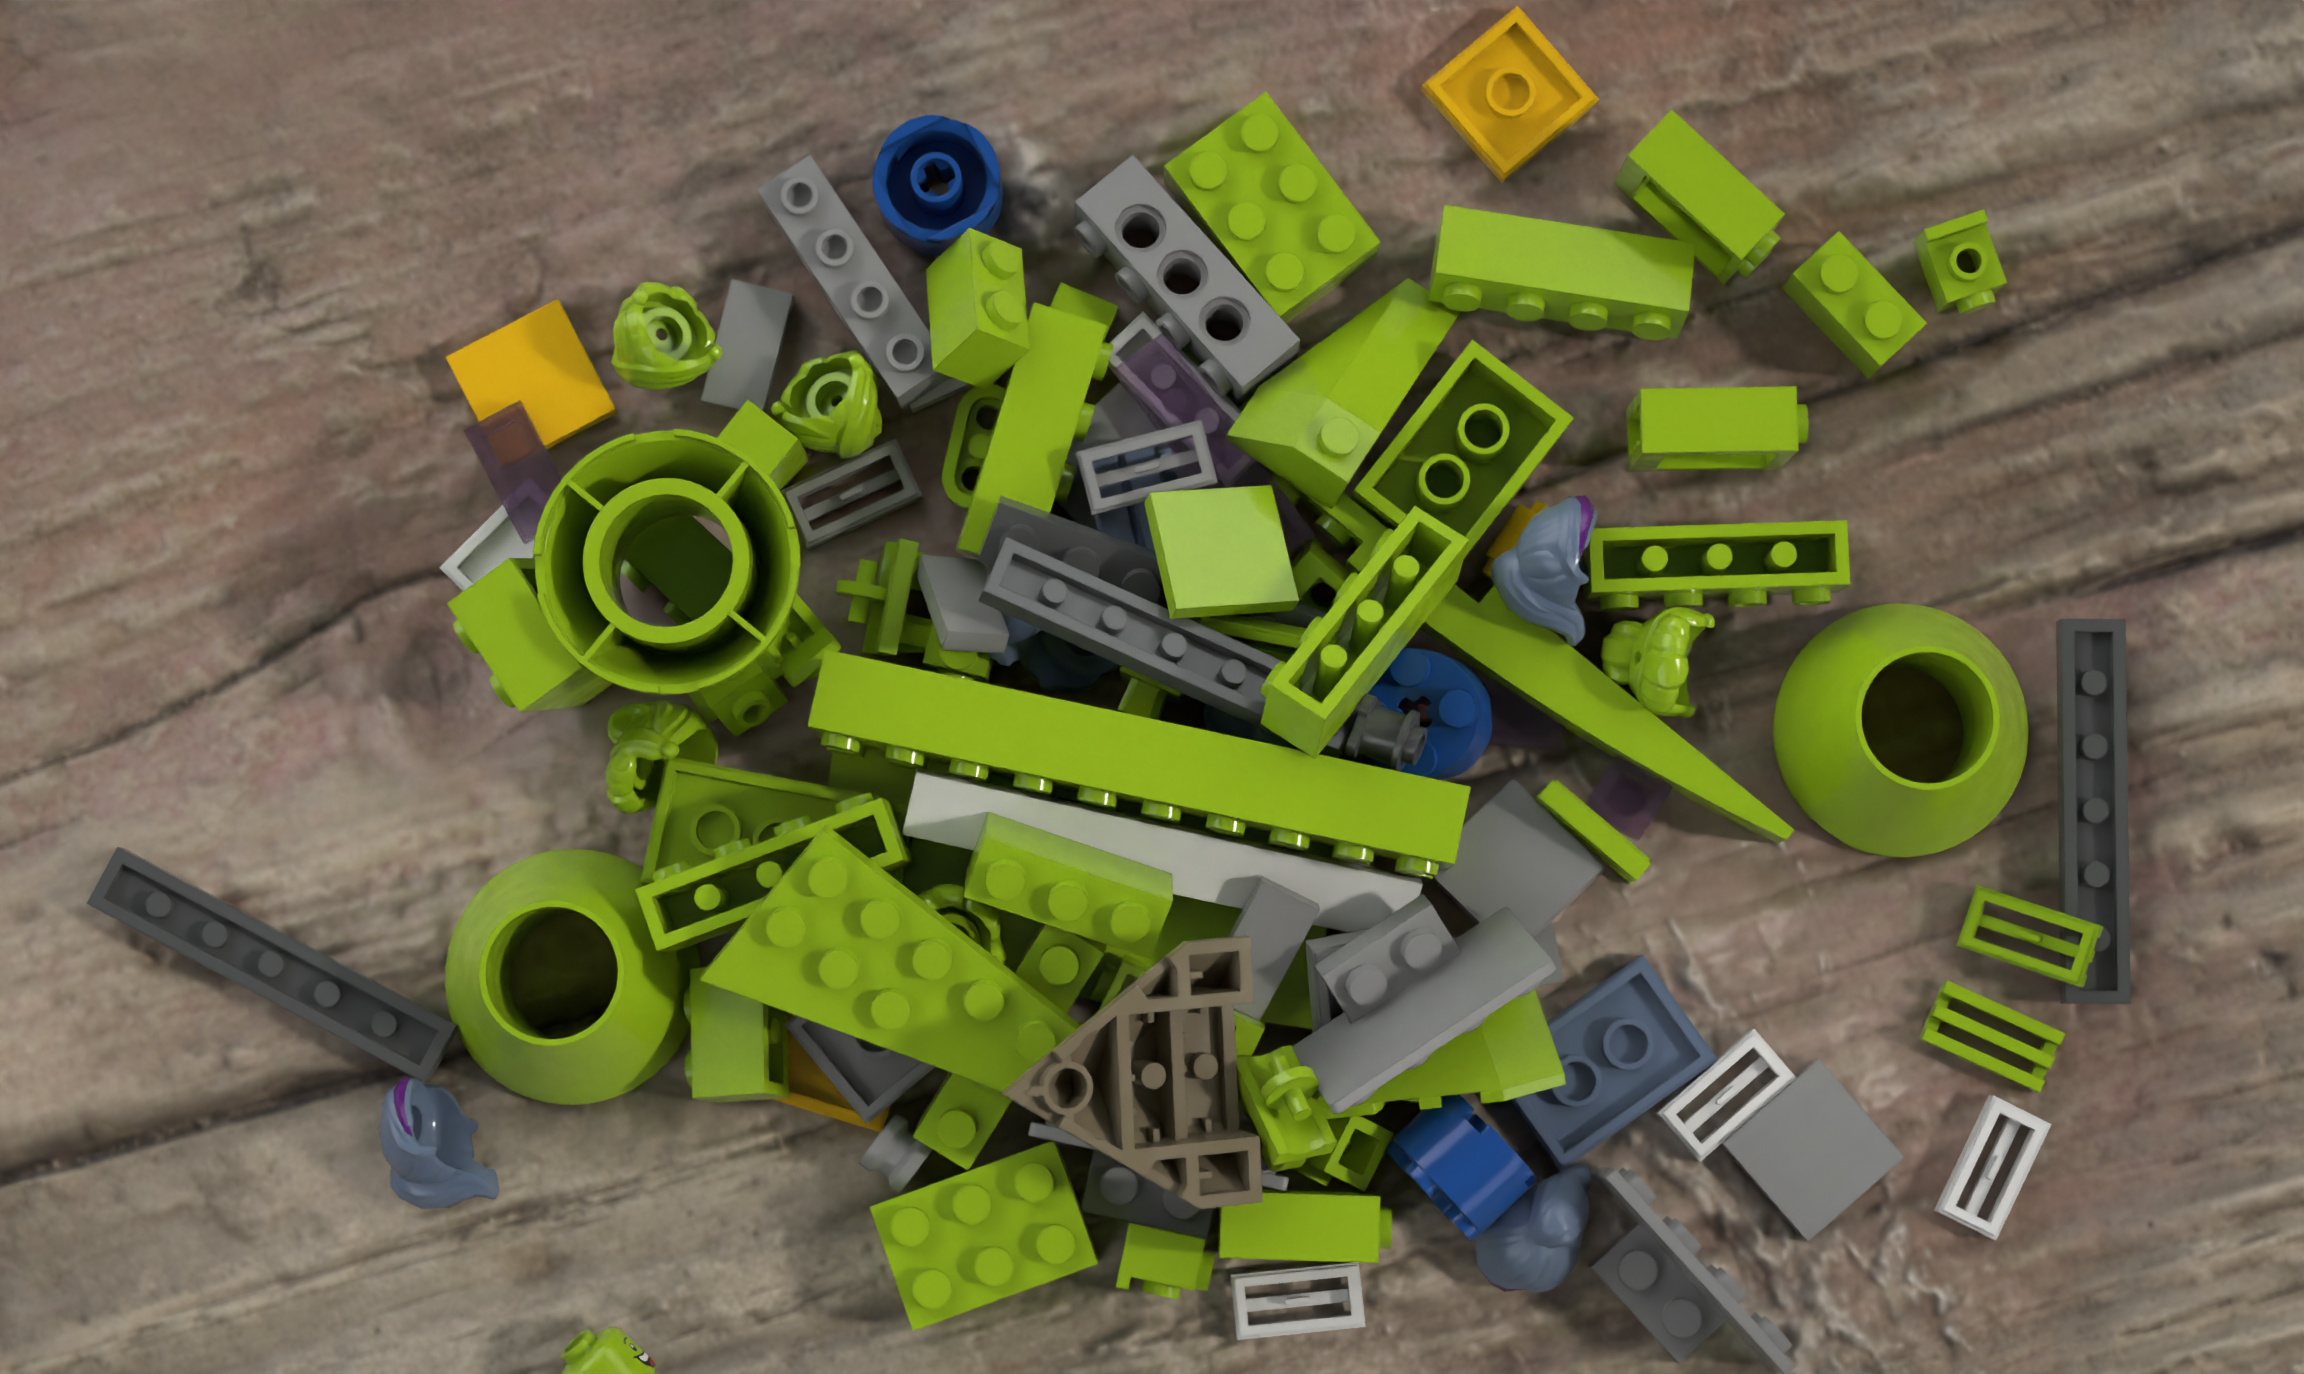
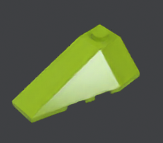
(1336, 399)
(1500, 1059)

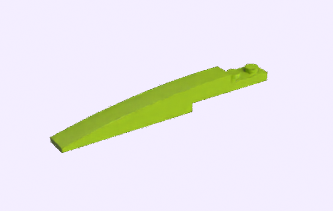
(1555, 679)

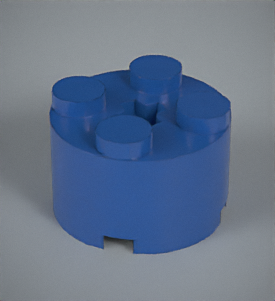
(956, 155)
(1457, 710)
(1461, 1164)

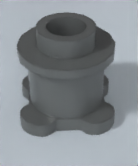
(1386, 735)

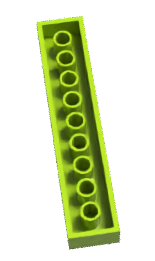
(1138, 762)

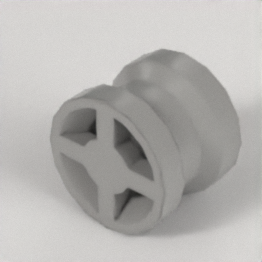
(896, 1154)

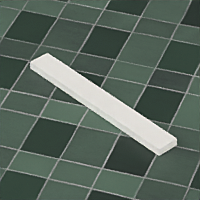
(1201, 862)

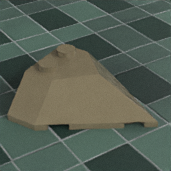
(1159, 1077)

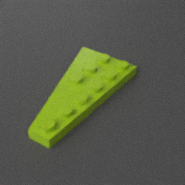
(885, 967)

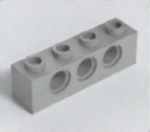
(1135, 200)
(853, 280)

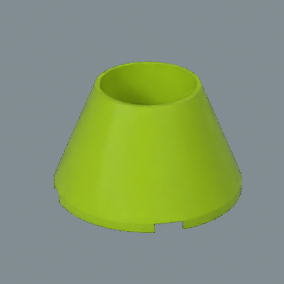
(615, 498)
(1828, 758)
(634, 1033)

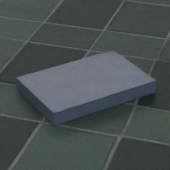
(1619, 1055)

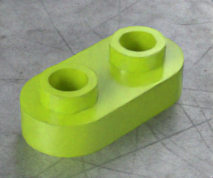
(968, 442)

